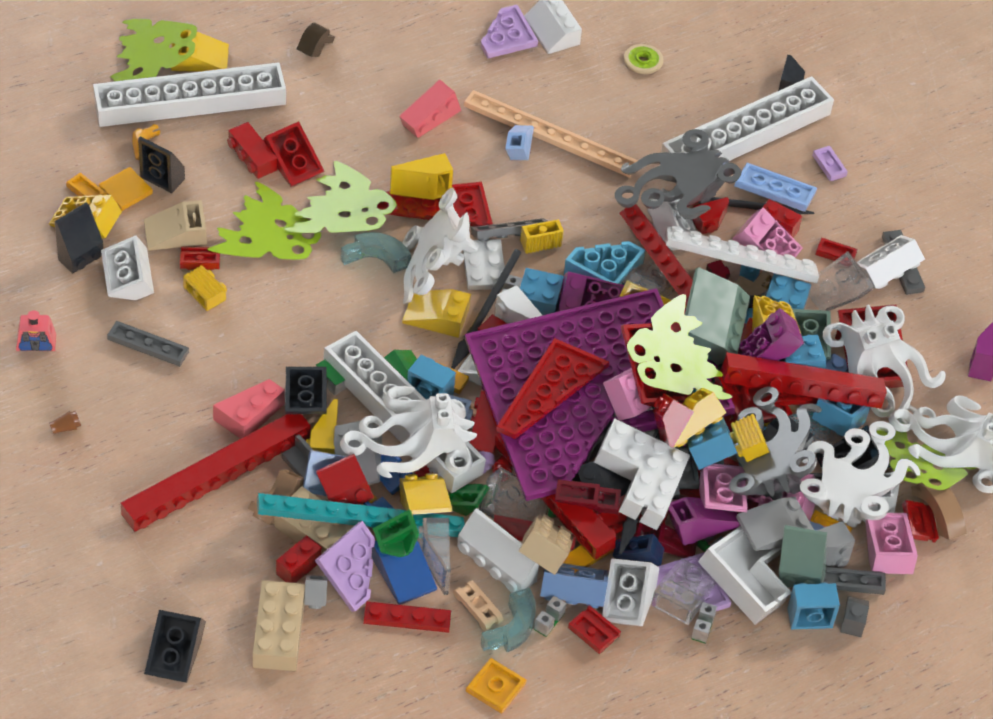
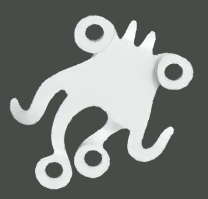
(437, 245)
(878, 345)
(433, 427)
(968, 448)
(851, 491)

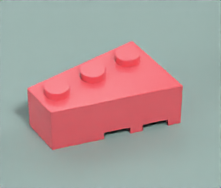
(431, 109)
(249, 408)

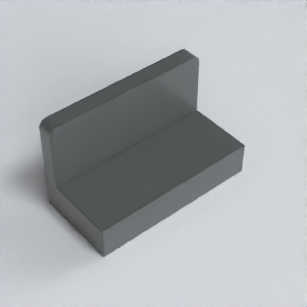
(297, 456)

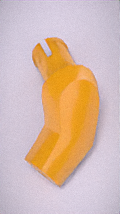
(146, 133)

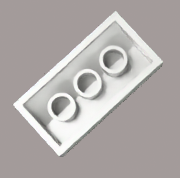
(497, 552)

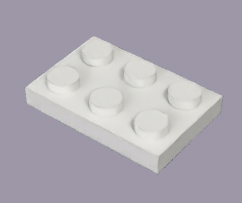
(484, 265)

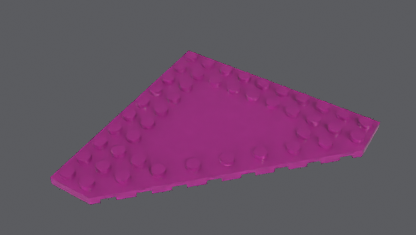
(566, 435)

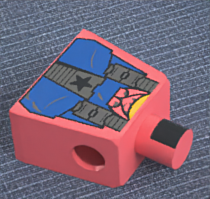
(36, 333)

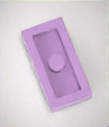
(829, 163)

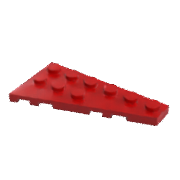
(470, 199)
(553, 380)

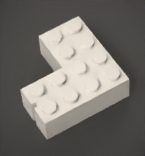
(650, 467)
(746, 575)

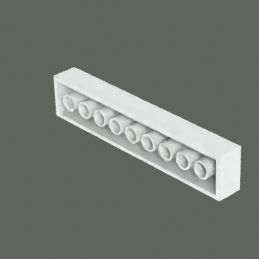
(189, 94)
(762, 120)
(369, 378)

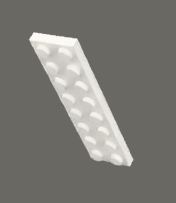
(744, 255)

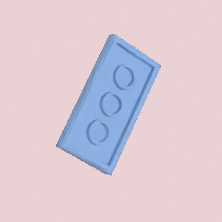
(776, 187)

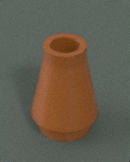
(66, 422)

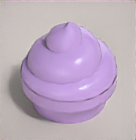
(489, 460)

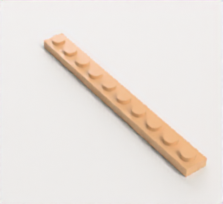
(548, 132)

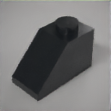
(791, 73)

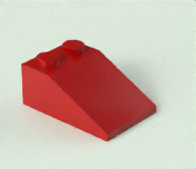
(294, 154)

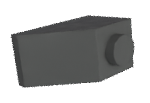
(855, 616)

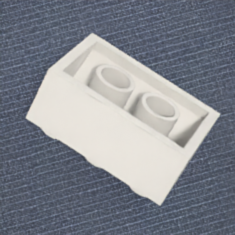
(553, 25)
(668, 216)
(891, 260)
(127, 270)

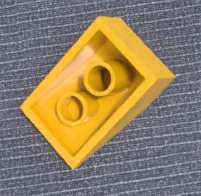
(439, 311)
(424, 494)

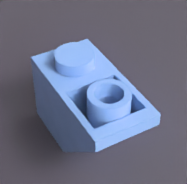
(519, 142)

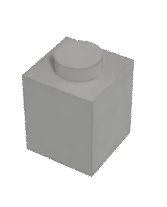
(315, 591)

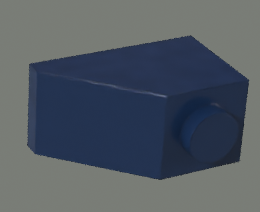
(642, 549)

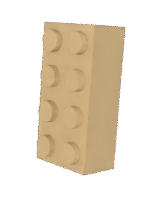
(322, 533)
(546, 543)
(278, 625)

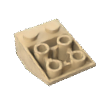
(177, 227)

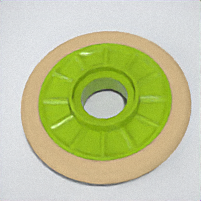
(654, 57)

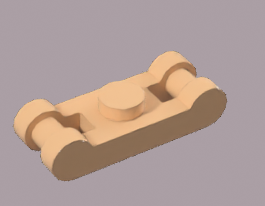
(478, 605)

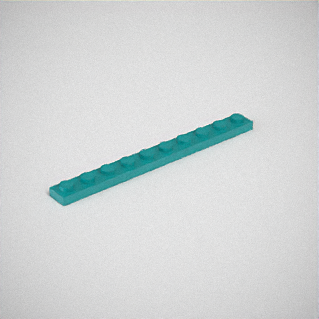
(341, 512)

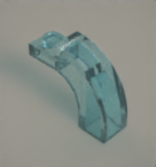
(378, 246)
(519, 629)

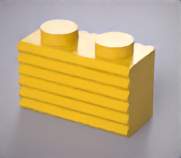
(541, 236)
(204, 287)
(749, 437)

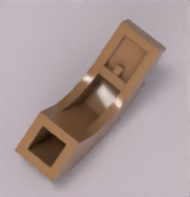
(285, 485)
(945, 509)

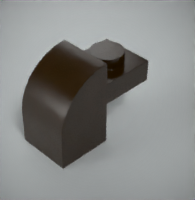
(313, 40)
(757, 288)

